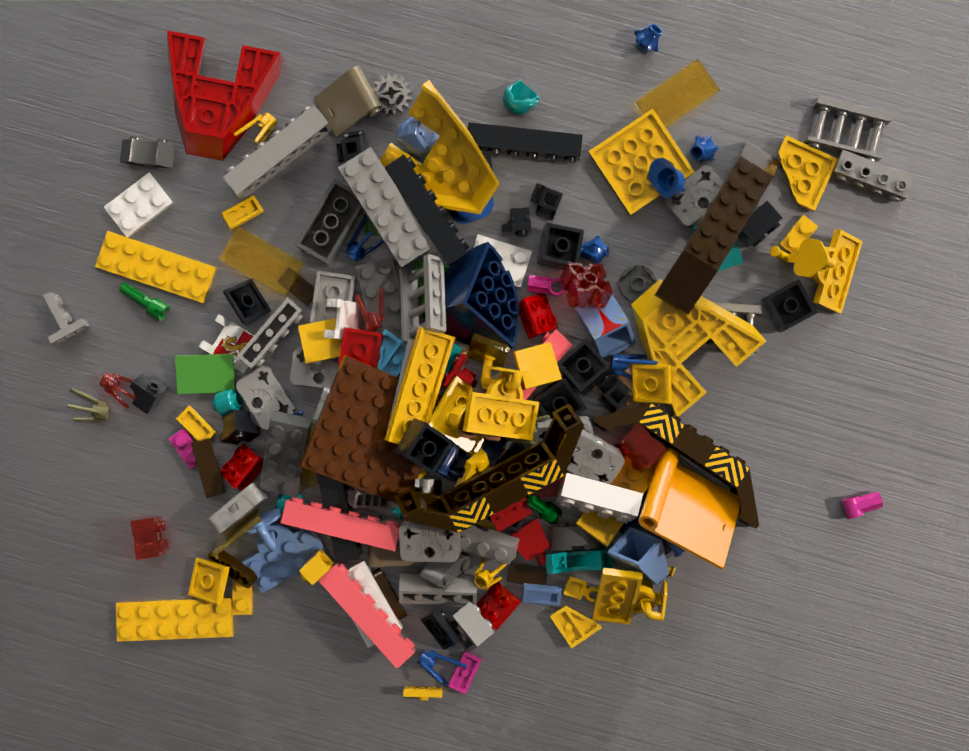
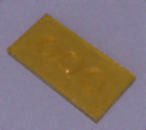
(679, 94)
(262, 261)

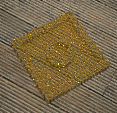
(481, 345)

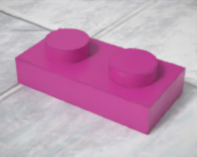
(182, 443)
(463, 676)

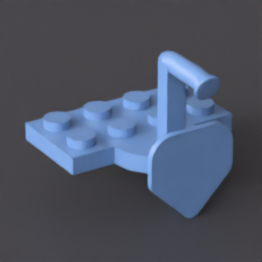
(281, 554)

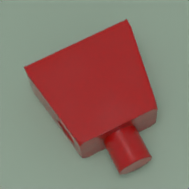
(532, 541)

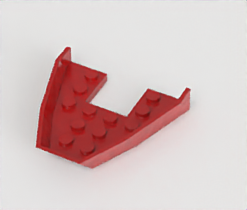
(214, 108)

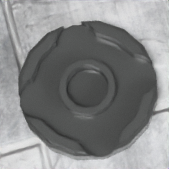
(635, 282)

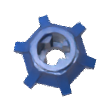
(648, 38)
(703, 149)
(594, 250)

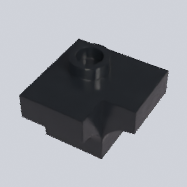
(351, 146)
(547, 200)
(519, 222)
(148, 392)
(614, 392)
(238, 428)

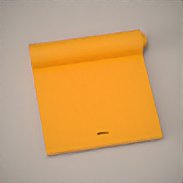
(690, 510)

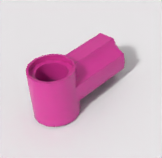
(543, 285)
(856, 506)

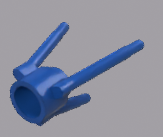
(355, 250)
(620, 362)
(428, 661)

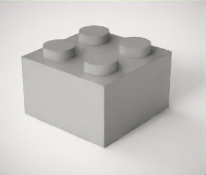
(471, 626)

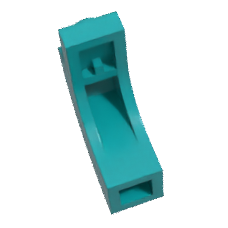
(578, 560)

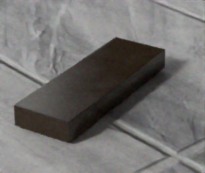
(207, 467)

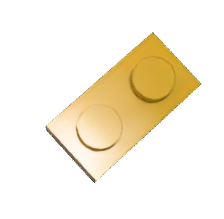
(800, 231)
(241, 599)

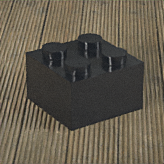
(761, 221)
(559, 245)
(789, 306)
(584, 367)
(557, 396)
(423, 446)

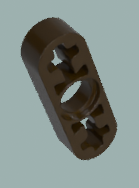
(240, 573)
(389, 593)

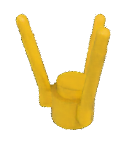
(266, 124)
(484, 578)

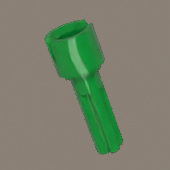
(153, 307)
(547, 510)

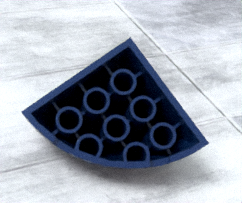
(481, 298)

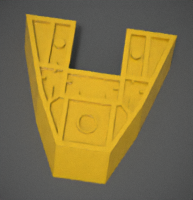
(455, 163)
(673, 336)

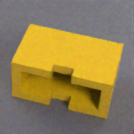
(316, 567)

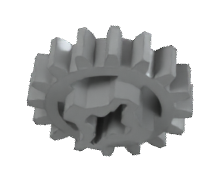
(399, 93)

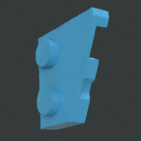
(391, 354)

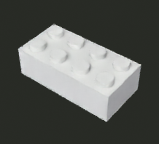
(599, 498)
(363, 574)

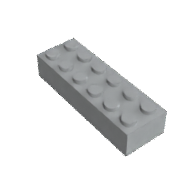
(277, 152)
(385, 207)

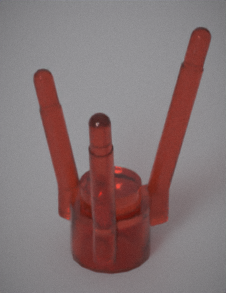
(372, 319)
(111, 384)

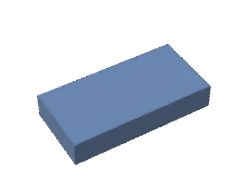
(541, 594)

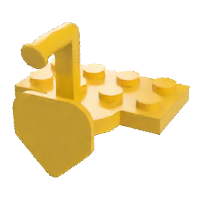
(829, 266)
(502, 407)
(625, 594)

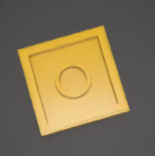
(315, 346)
(539, 364)
(651, 383)
(208, 581)

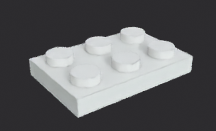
(138, 205)
(514, 258)

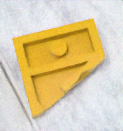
(574, 625)

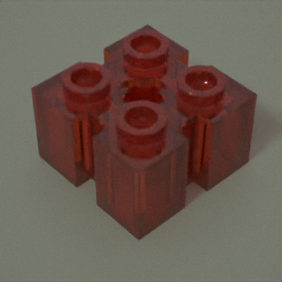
(586, 285)
(640, 448)
(149, 537)

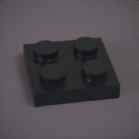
(440, 629)

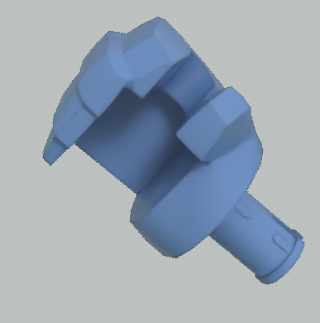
(414, 138)

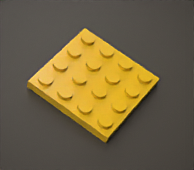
(628, 155)

